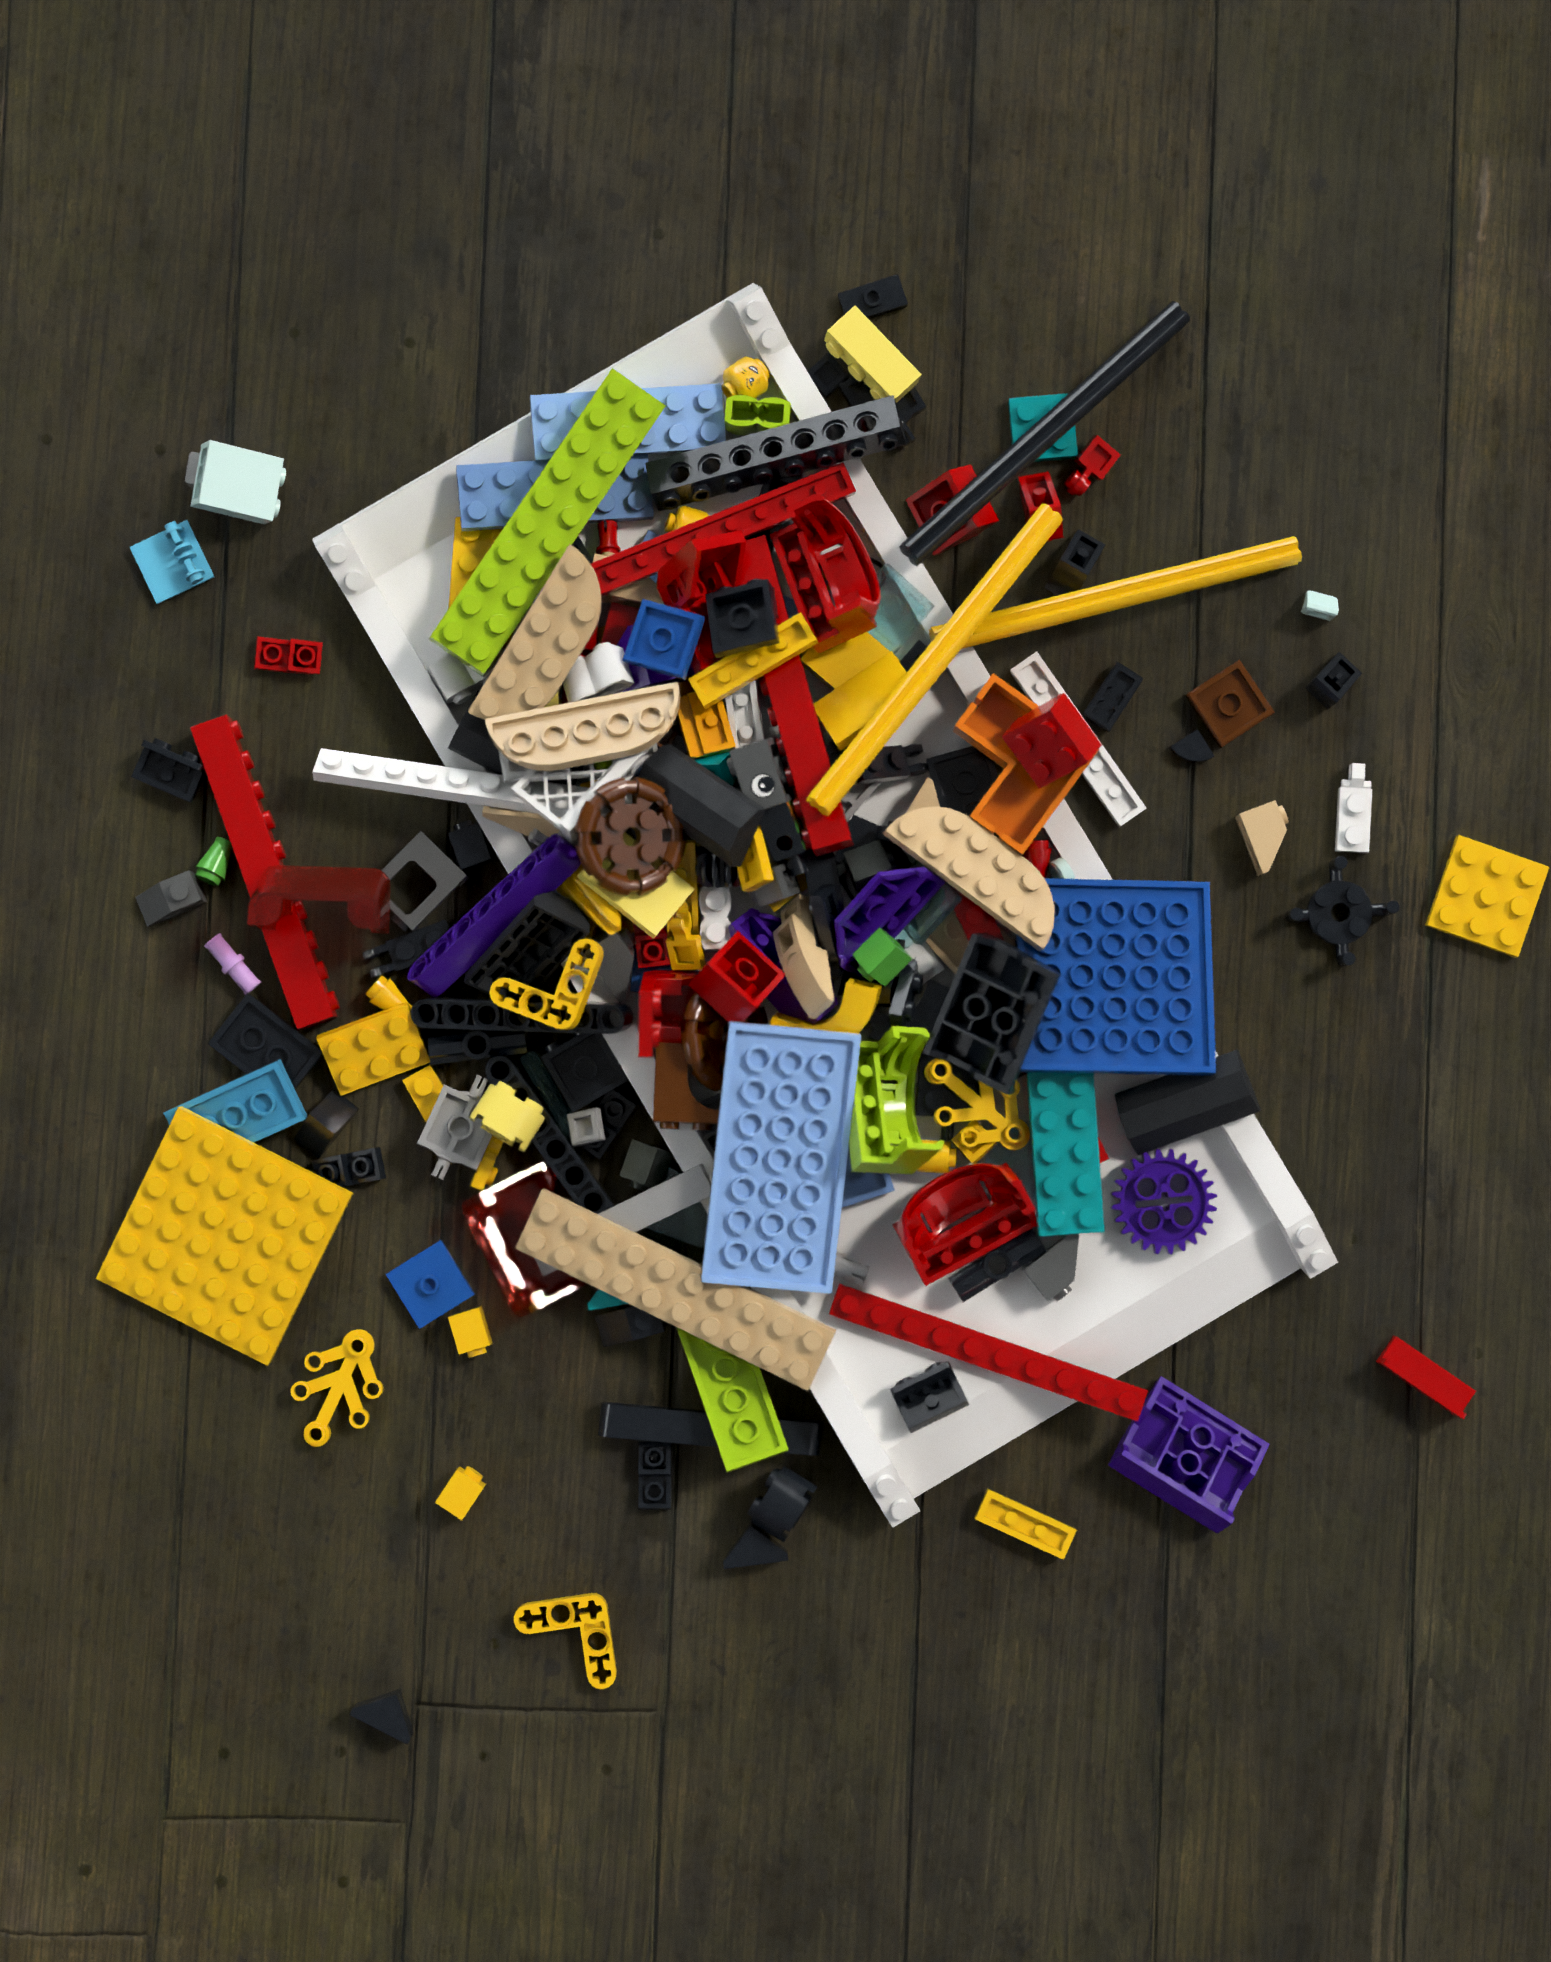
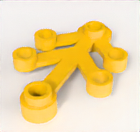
(982, 1109)
(340, 1382)

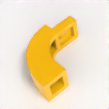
(856, 1009)

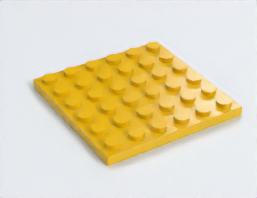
(224, 1235)

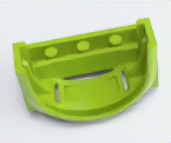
(883, 1114)

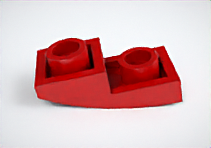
(288, 655)
(651, 951)

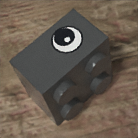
(761, 773)

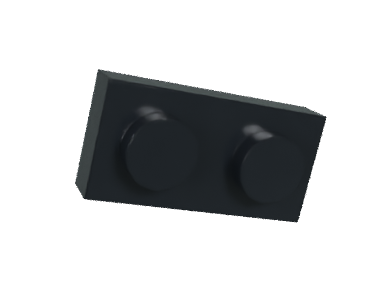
(908, 985)

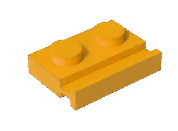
(704, 730)

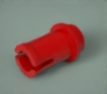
(607, 537)

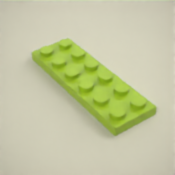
(734, 1404)

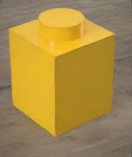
(470, 1332)
(461, 1492)

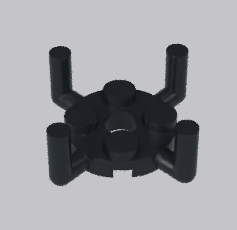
(1358, 907)

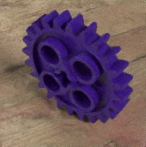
(1160, 1172)

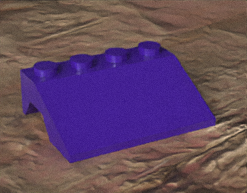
(1189, 1455)

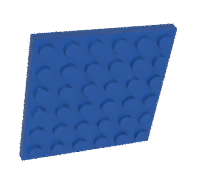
(1129, 981)

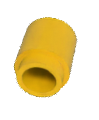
(942, 1160)

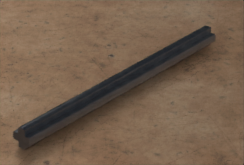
(1044, 433)

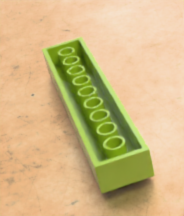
(547, 522)

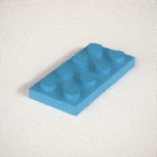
(251, 1104)

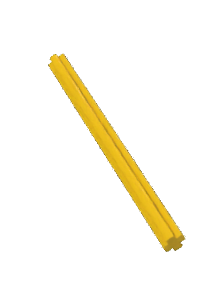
(1134, 590)
(934, 660)

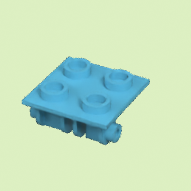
(172, 561)

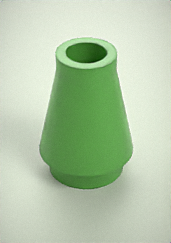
(214, 864)

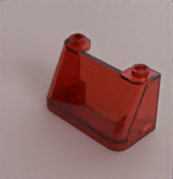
(363, 888)
(497, 1222)

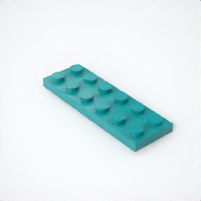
(1065, 1153)

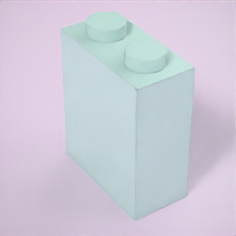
(238, 482)

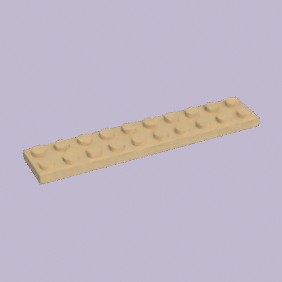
(672, 1289)

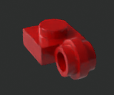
(1096, 460)

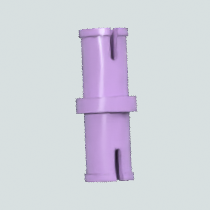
(232, 963)

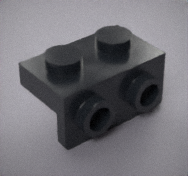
(168, 770)
(929, 1396)

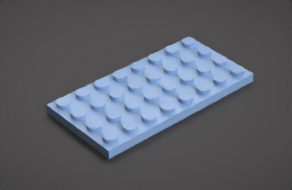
(780, 1157)

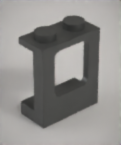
(437, 865)

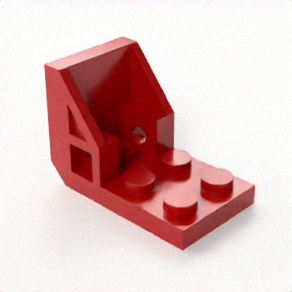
(699, 570)
(662, 1008)

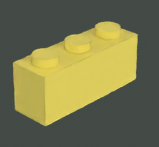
(871, 356)

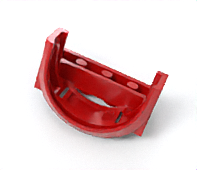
(846, 568)
(952, 1198)

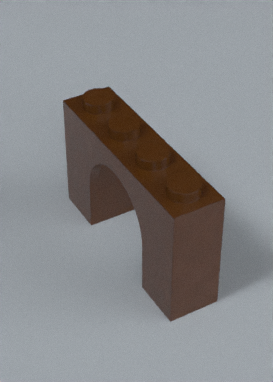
(672, 1095)

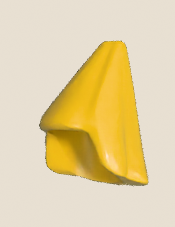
(591, 903)

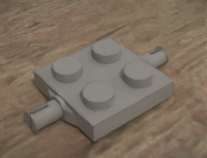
(452, 1133)

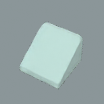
(1320, 605)

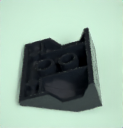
(992, 1011)

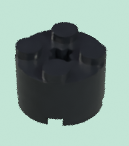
(782, 1503)

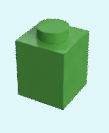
(881, 957)

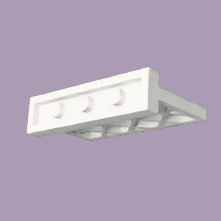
(623, 767)

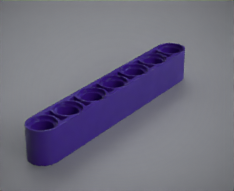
(475, 932)

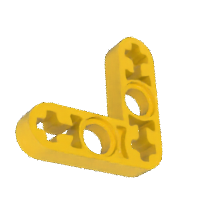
(563, 997)
(587, 1626)

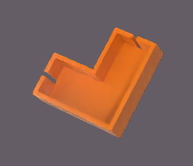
(1014, 803)

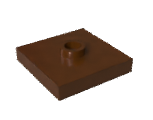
(1229, 704)

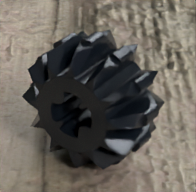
(715, 872)

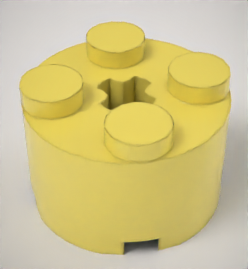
(508, 1116)

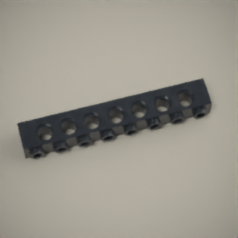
(785, 443)

